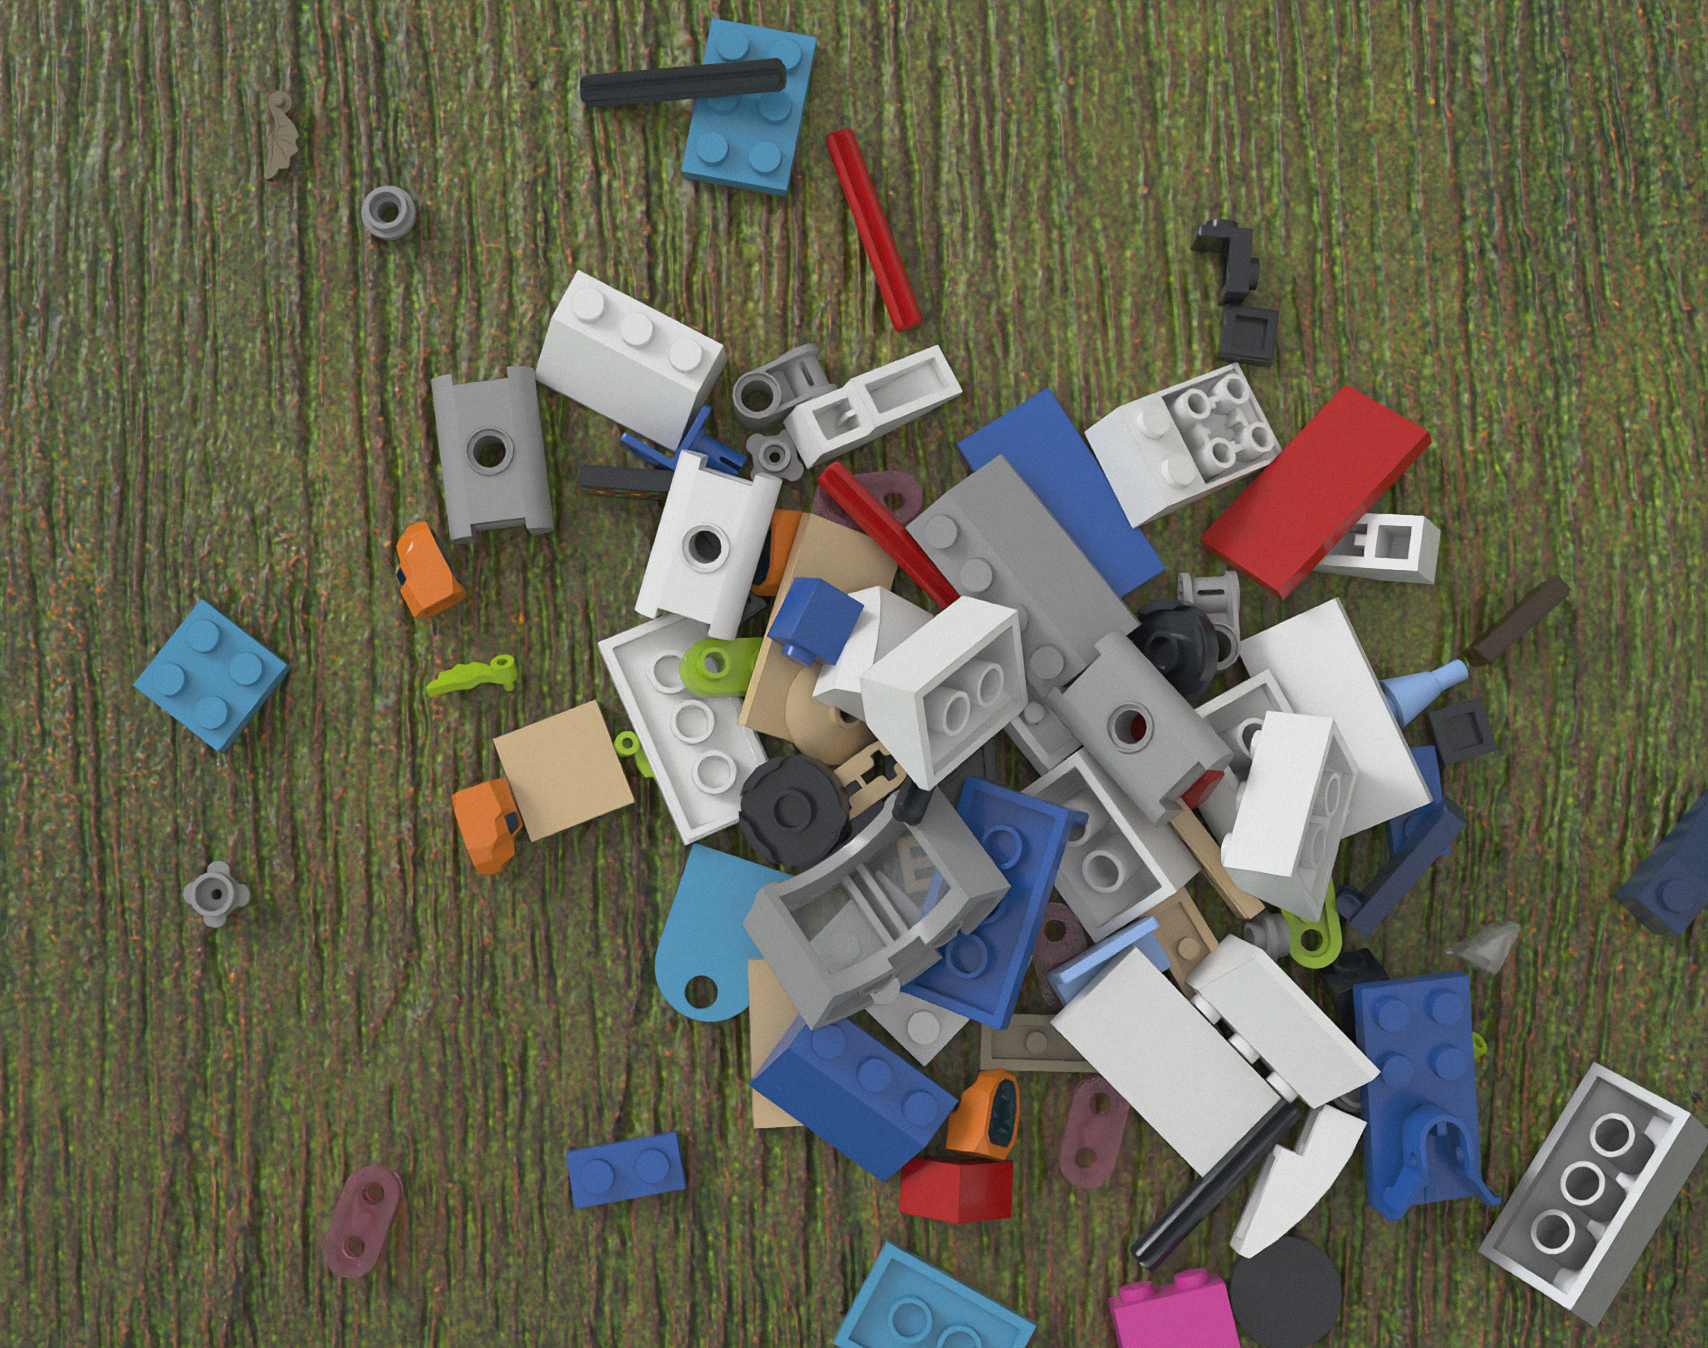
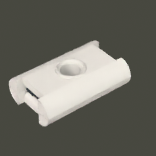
(683, 579)

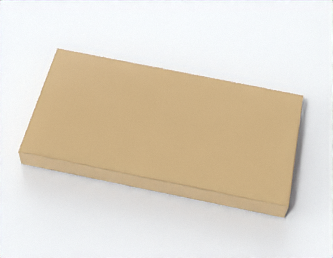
(818, 551)

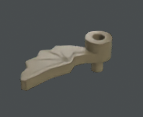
(284, 137)

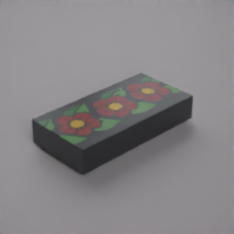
(625, 482)

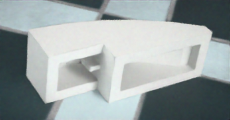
(871, 406)
(1296, 1178)

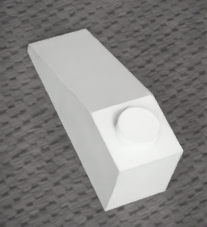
(1386, 549)

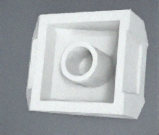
(879, 629)

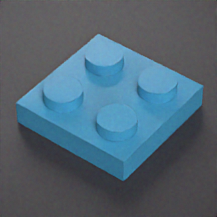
(212, 676)

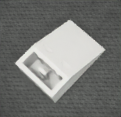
(1183, 443)

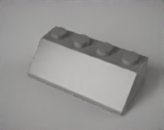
(1011, 551)
(1596, 1193)

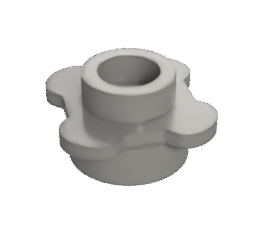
(762, 447)
(201, 897)

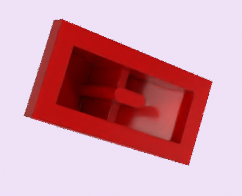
(956, 1188)

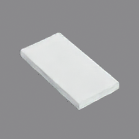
(1329, 676)
(687, 739)
(1165, 1059)

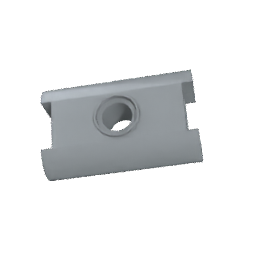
(485, 414)
(1176, 740)

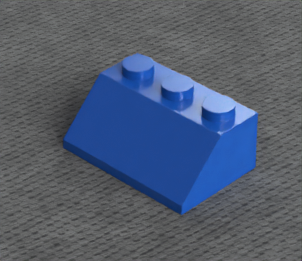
(854, 1093)

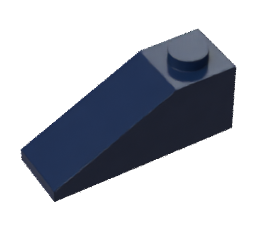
(1673, 879)

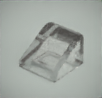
(1487, 947)

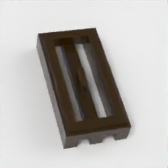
(1516, 622)

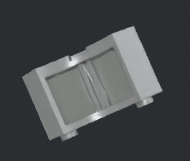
(874, 910)

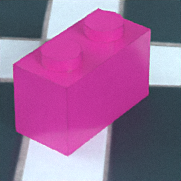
(1175, 1315)

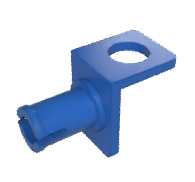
(695, 441)

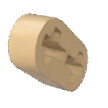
(876, 789)

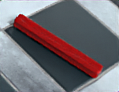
(873, 230)
(887, 532)

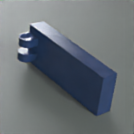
(1401, 872)

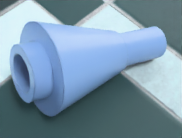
(1414, 692)

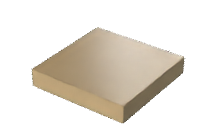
(564, 770)

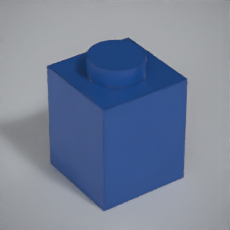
(814, 622)

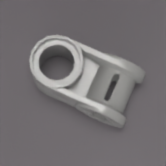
(784, 384)
(1221, 603)

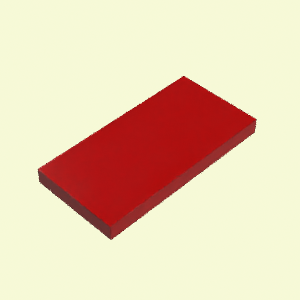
(1315, 491)

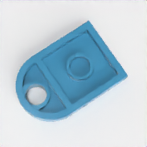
(707, 932)

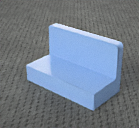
(1079, 971)

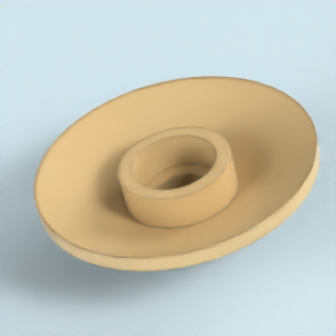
(819, 728)

